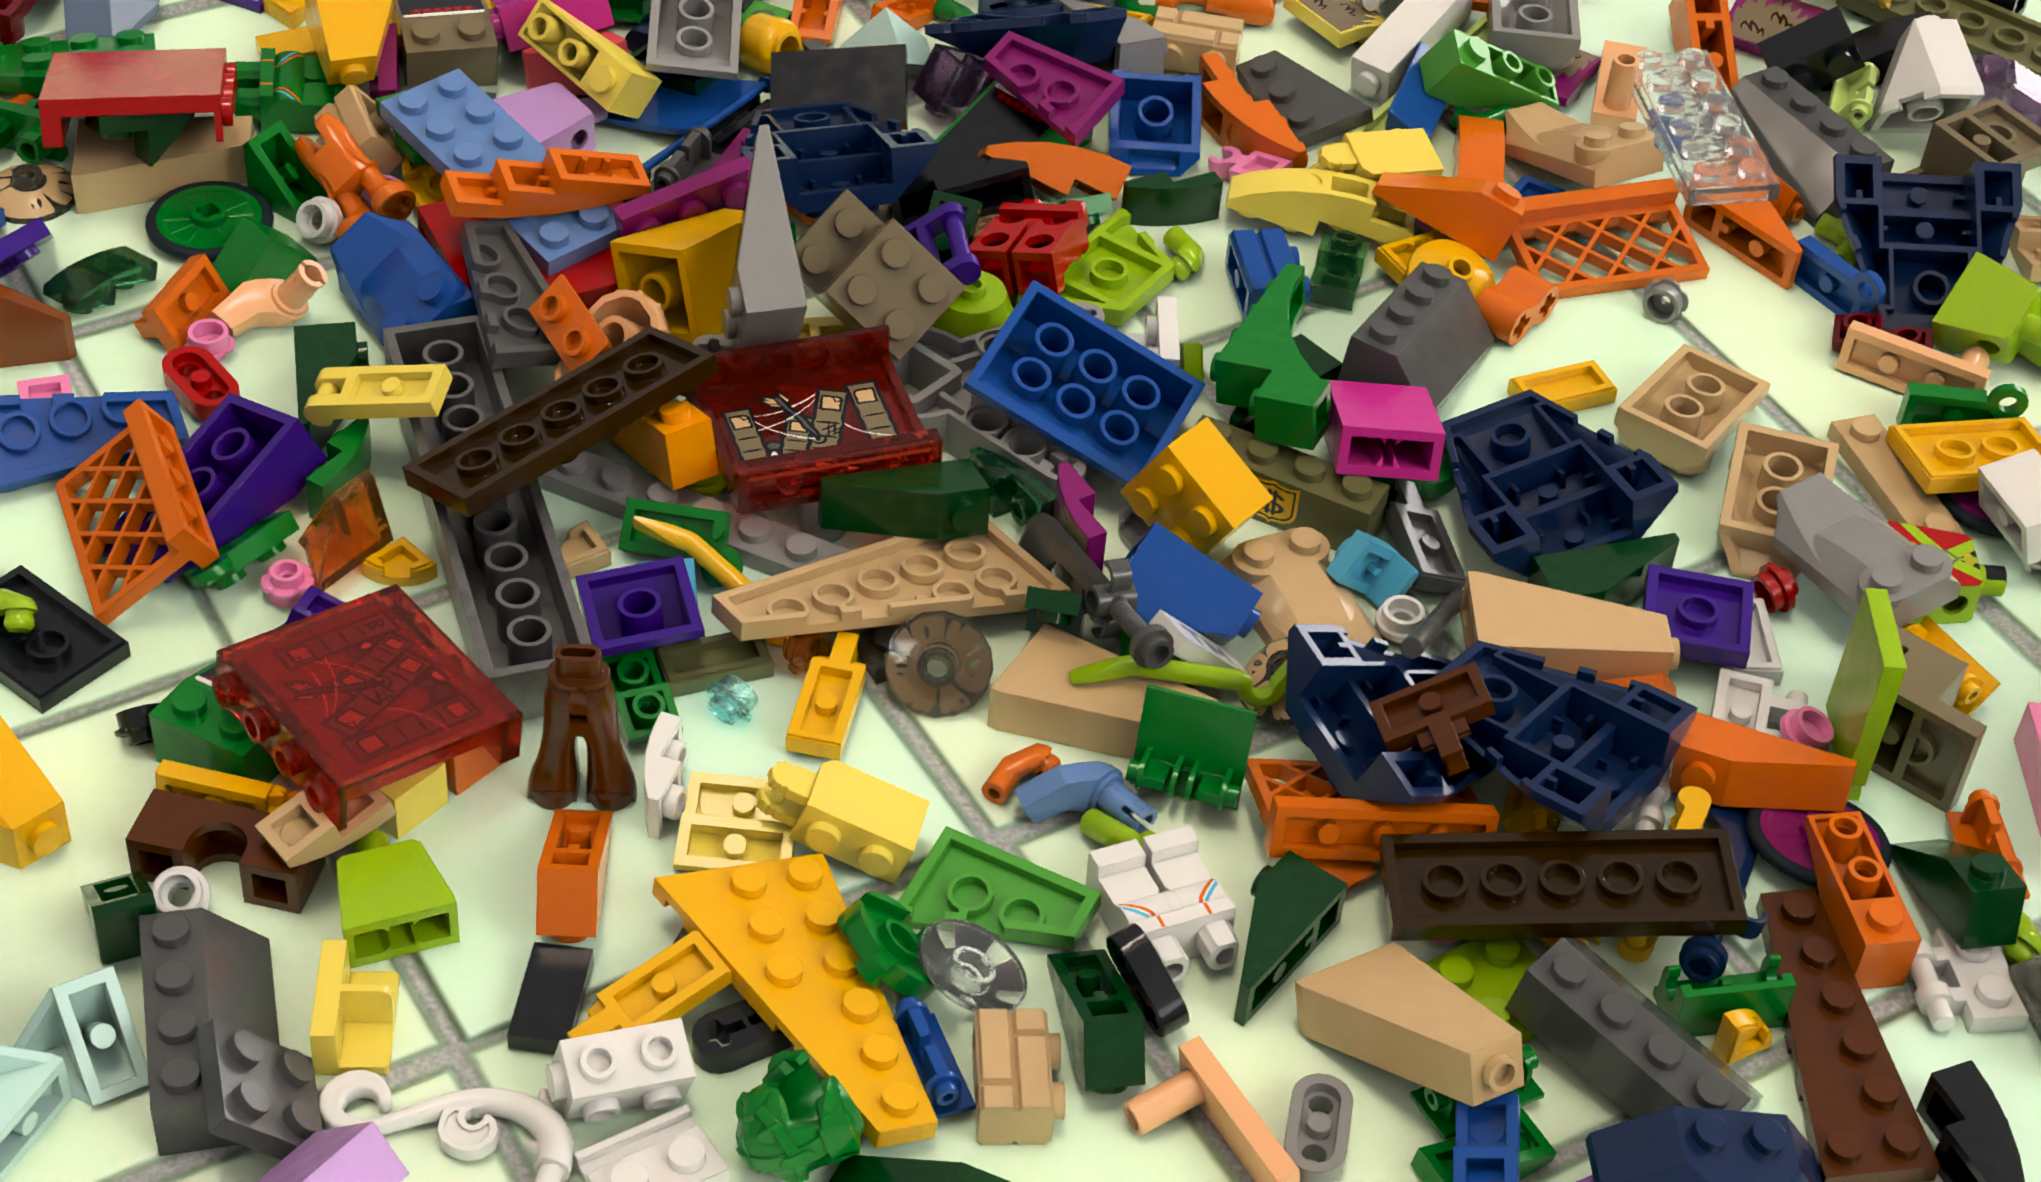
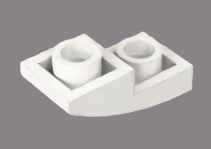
(662, 774)

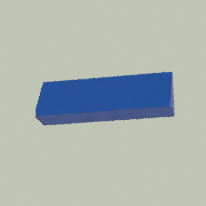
(1411, 105)

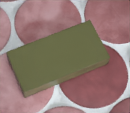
(703, 661)

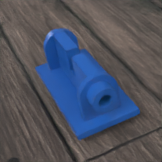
(932, 1058)

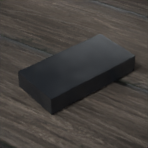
(550, 997)

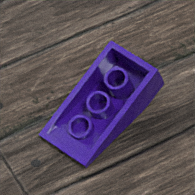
(243, 468)

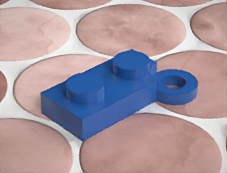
(1836, 281)

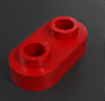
(197, 379)

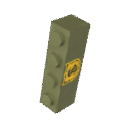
(1308, 489)

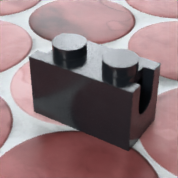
(1814, 50)

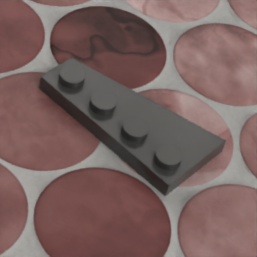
(503, 289)

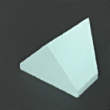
(890, 29)
(94, 1034)
(31, 1097)

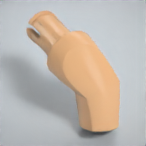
(271, 300)

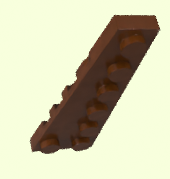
(1845, 1075)

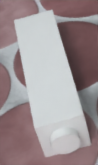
(1387, 53)

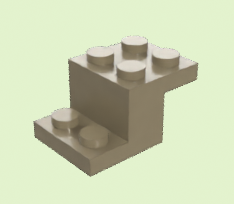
(1983, 135)
(874, 273)
(1927, 740)

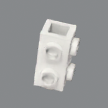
(621, 1071)

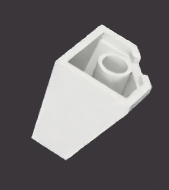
(1926, 78)

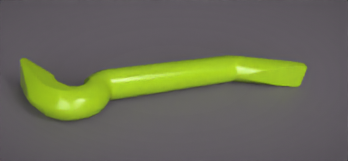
(1188, 673)

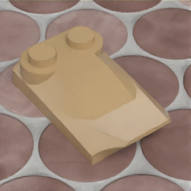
(1580, 151)
(1688, 409)
(1759, 468)
(1295, 585)

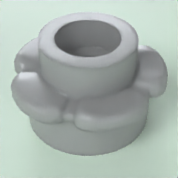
(1657, 308)

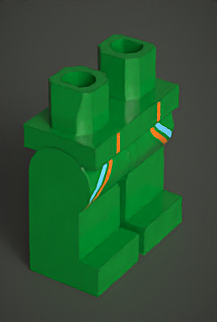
(283, 89)

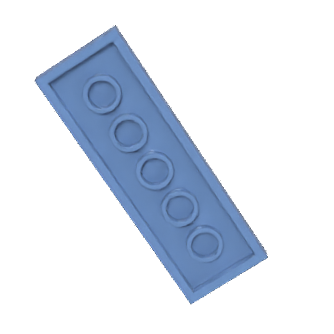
(466, 131)

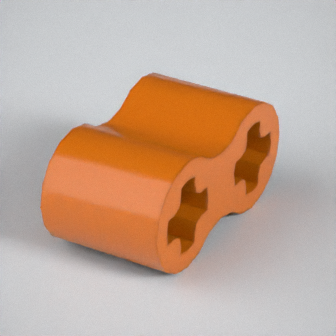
(1517, 304)

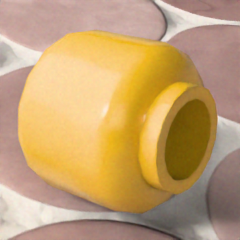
(763, 35)

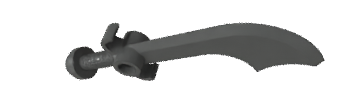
(1112, 601)

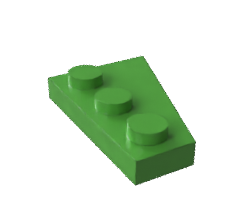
(998, 892)

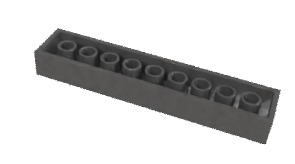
(501, 563)

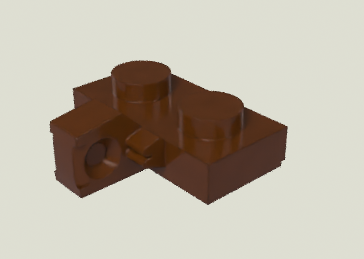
(1435, 714)

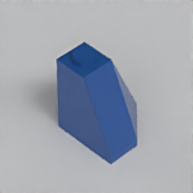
(1190, 587)

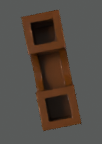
(201, 832)

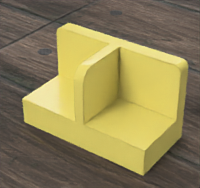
(352, 1015)

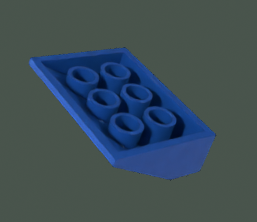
(1083, 385)

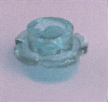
(731, 699)

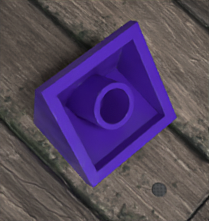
(639, 606)

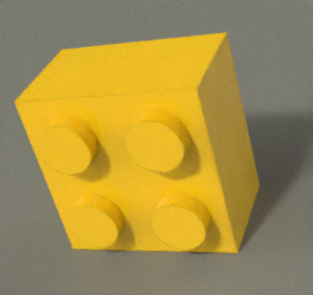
(1197, 489)

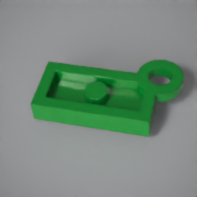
(1946, 403)
(258, 542)

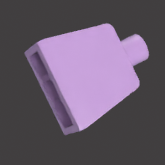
(555, 116)

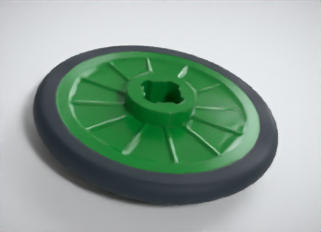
(203, 217)

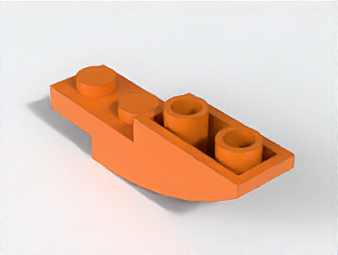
(1239, 121)

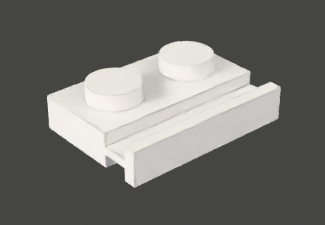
(655, 1151)

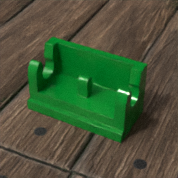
(1702, 1005)

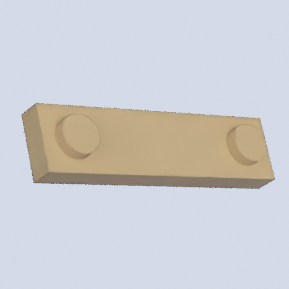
(1885, 476)

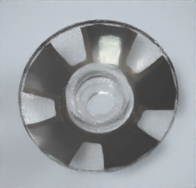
(972, 966)

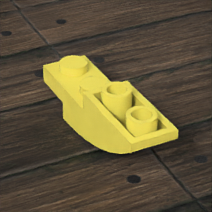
(1305, 196)

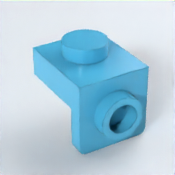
(1372, 568)

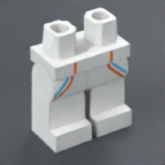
(1168, 896)

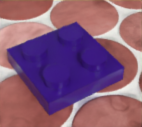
(1704, 612)

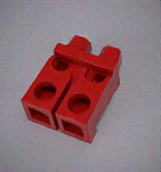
(1033, 243)

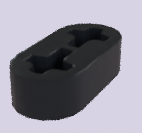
(1147, 980)
(744, 1030)

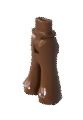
(580, 704)

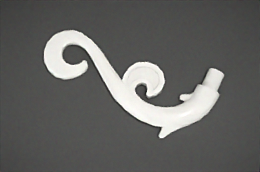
(453, 1110)

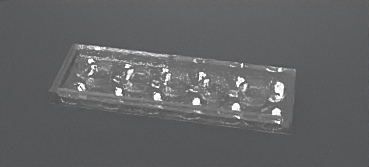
(1701, 130)

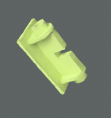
(1854, 94)

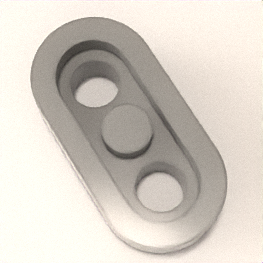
(1318, 1134)

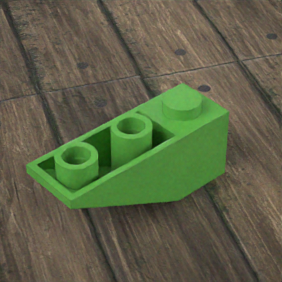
(1480, 75)

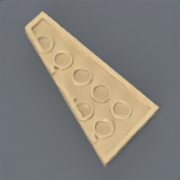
(887, 586)

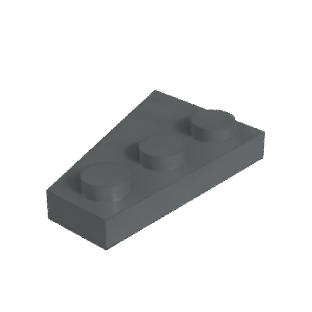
(1307, 101)

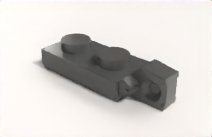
(1423, 540)

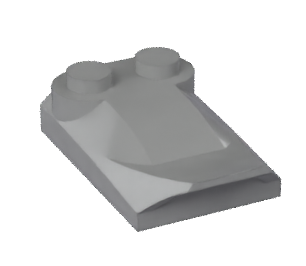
(1537, 30)
(1853, 549)

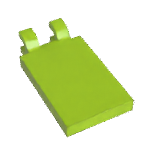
(1866, 685)

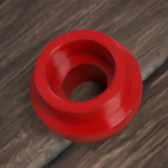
(1776, 587)

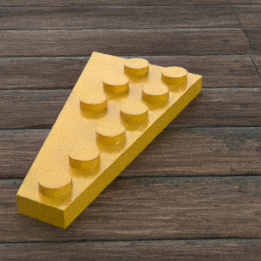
(799, 974)

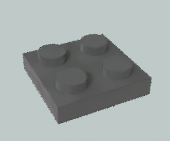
(257, 1090)

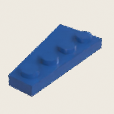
(56, 434)

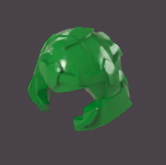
(796, 1121)

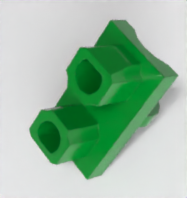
(22, 132)

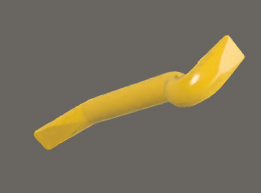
(701, 552)

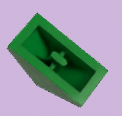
(278, 172)
(258, 253)

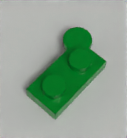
(709, 524)

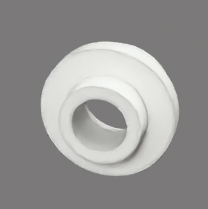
(319, 220)
(1399, 617)
(176, 878)

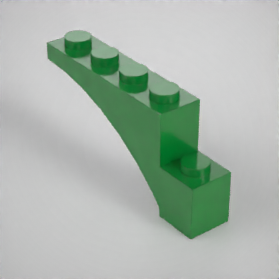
(1267, 372)

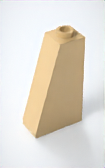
(112, 176)
(1567, 628)
(1041, 702)
(1412, 1024)

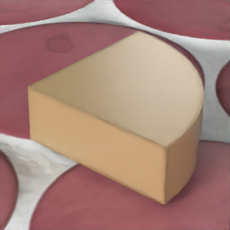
(584, 550)

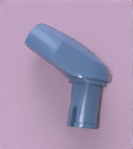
(1082, 788)

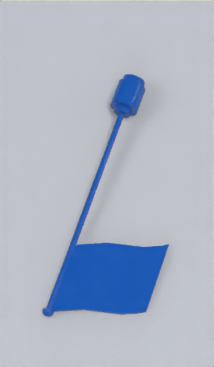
(678, 111)

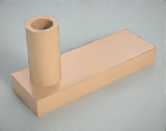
(1615, 85)
(1896, 361)
(1207, 1084)

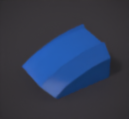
(1156, 123)

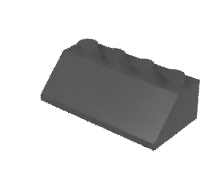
(1800, 136)
(1421, 336)
(194, 972)
(1621, 1036)

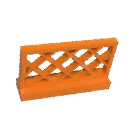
(1591, 214)
(165, 490)
(1347, 827)

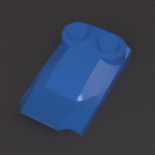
(397, 275)

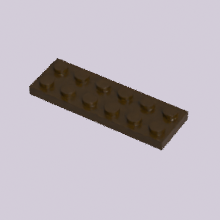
(560, 421)
(1561, 884)

